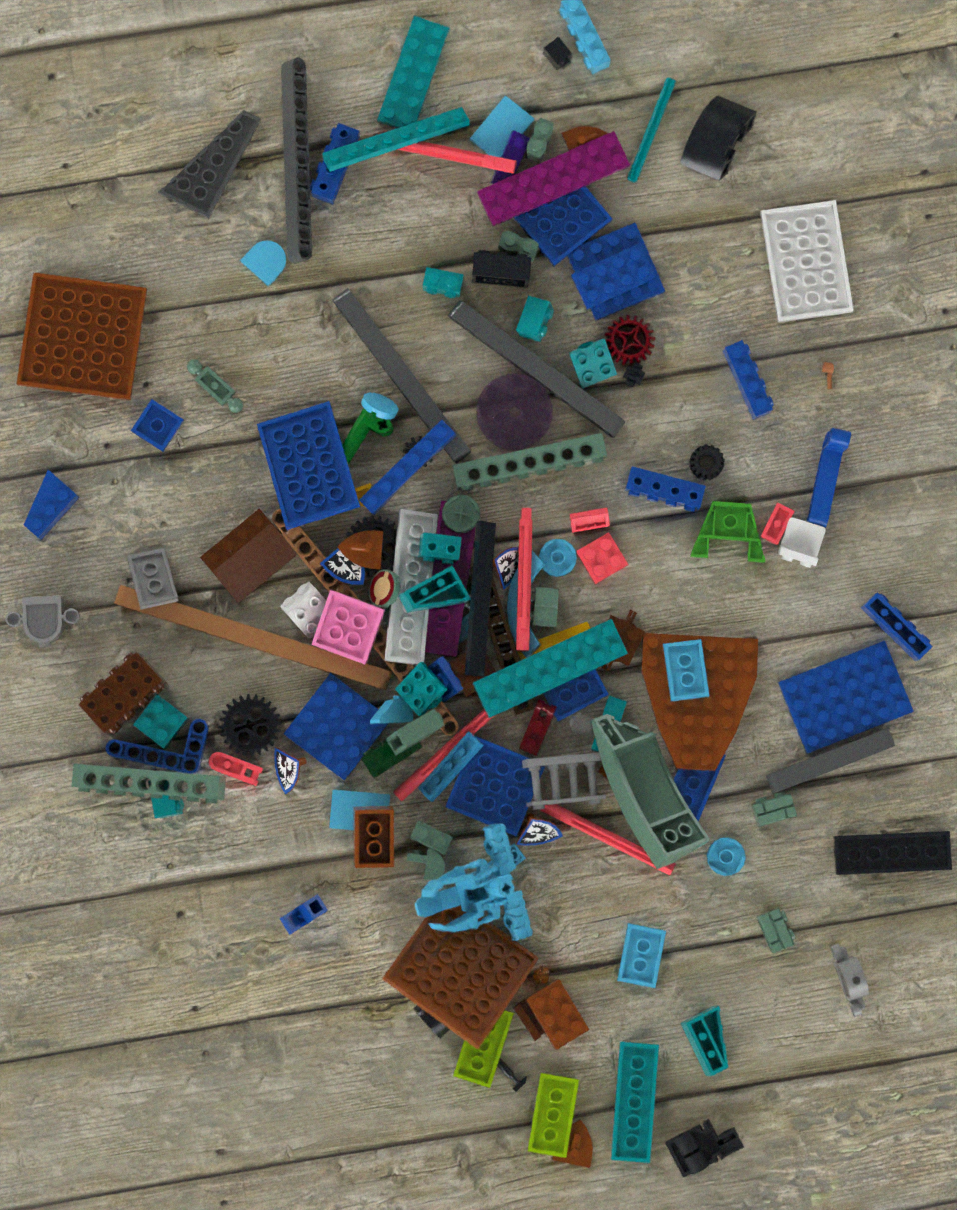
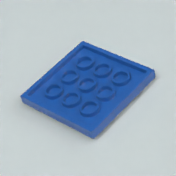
(564, 223)
(607, 246)
(336, 727)
(494, 787)

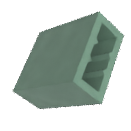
(415, 731)

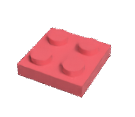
(602, 558)

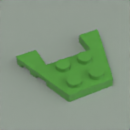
(729, 522)

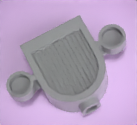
(43, 618)
(851, 978)

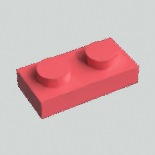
(777, 524)

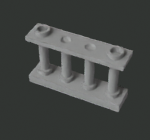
(571, 763)

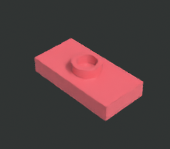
(589, 520)

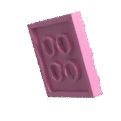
(348, 627)

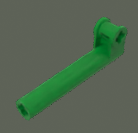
(364, 423)

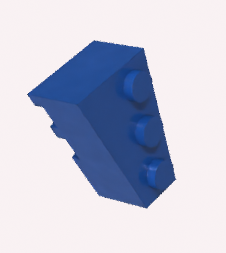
(49, 505)

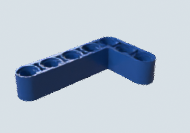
(834, 445)
(163, 755)

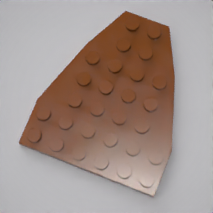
(701, 728)

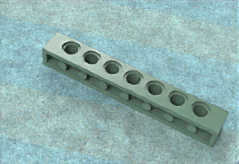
(594, 442)
(83, 775)

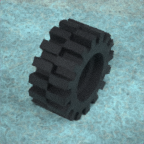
(695, 462)

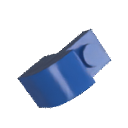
(303, 914)

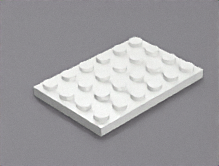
(806, 261)

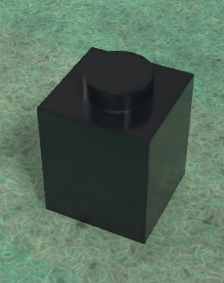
(558, 54)

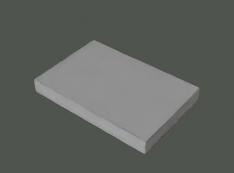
(152, 578)

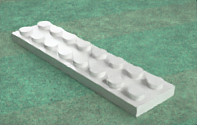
(408, 630)

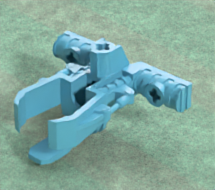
(480, 891)

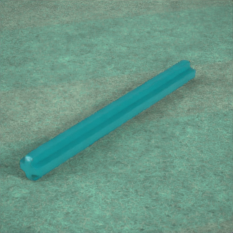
(651, 129)

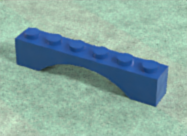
(405, 468)

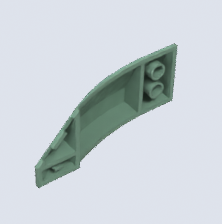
(647, 791)

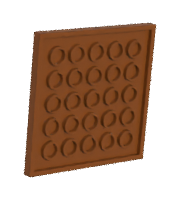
(82, 336)
(461, 975)

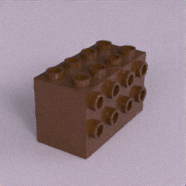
(122, 693)

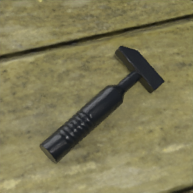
(510, 1074)

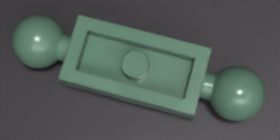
(215, 386)

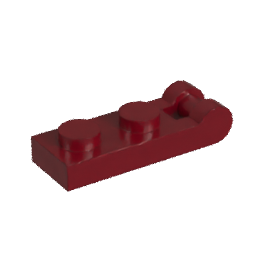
(537, 728)

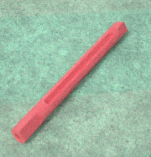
(462, 156)
(524, 581)
(426, 769)
(602, 834)

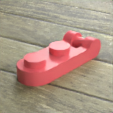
(234, 767)

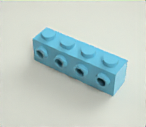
(585, 35)

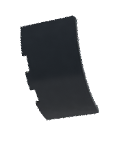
(715, 136)

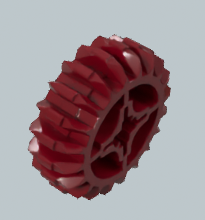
(636, 343)

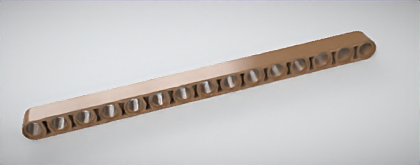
(259, 640)

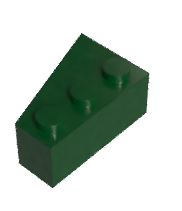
(383, 757)

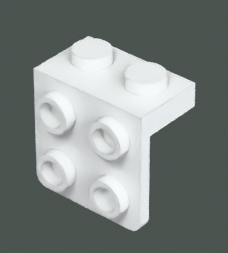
(801, 542)
(305, 608)

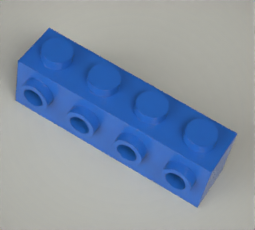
(328, 183)
(748, 380)
(665, 488)
(899, 629)

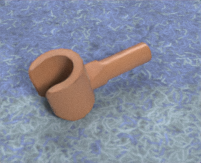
(828, 368)

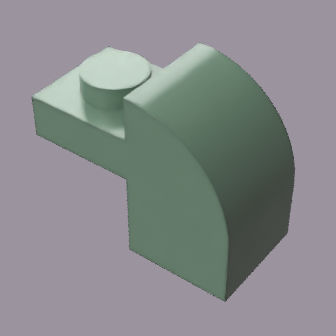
(434, 863)

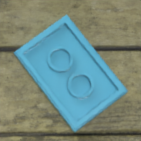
(498, 126)
(686, 670)
(344, 801)
(641, 955)

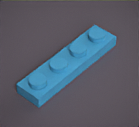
(450, 766)

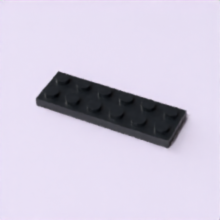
(892, 852)

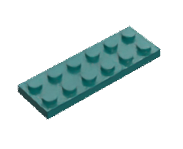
(413, 73)
(634, 1102)

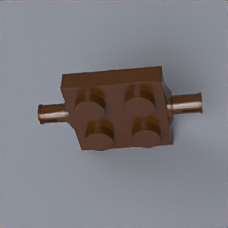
(630, 636)

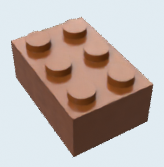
(373, 836)
(556, 1014)

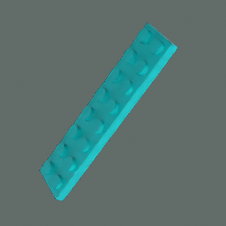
(550, 668)

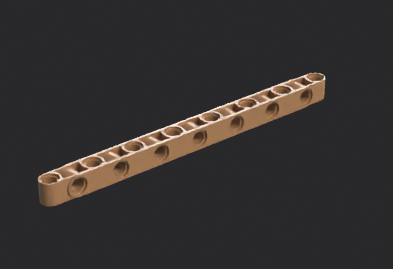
(312, 559)

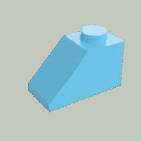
(393, 712)

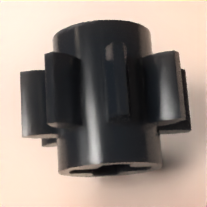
(634, 374)

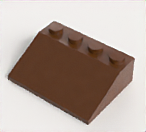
(248, 555)

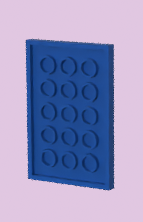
(308, 465)
(845, 697)

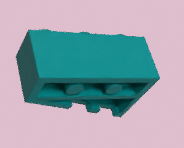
(435, 592)
(707, 1040)

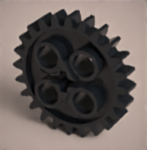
(389, 538)
(255, 741)

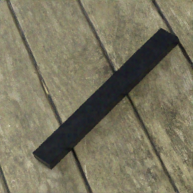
(480, 598)

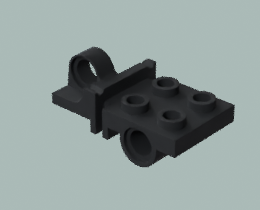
(700, 1147)

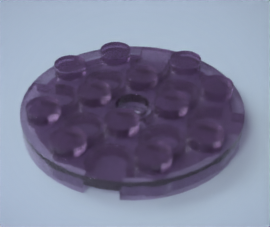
(518, 431)

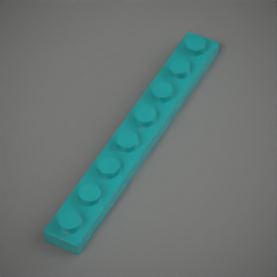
(395, 139)

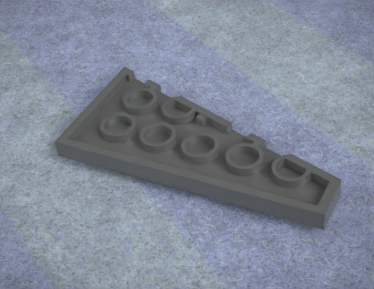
(208, 173)

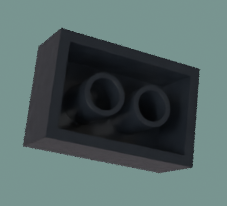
(501, 269)

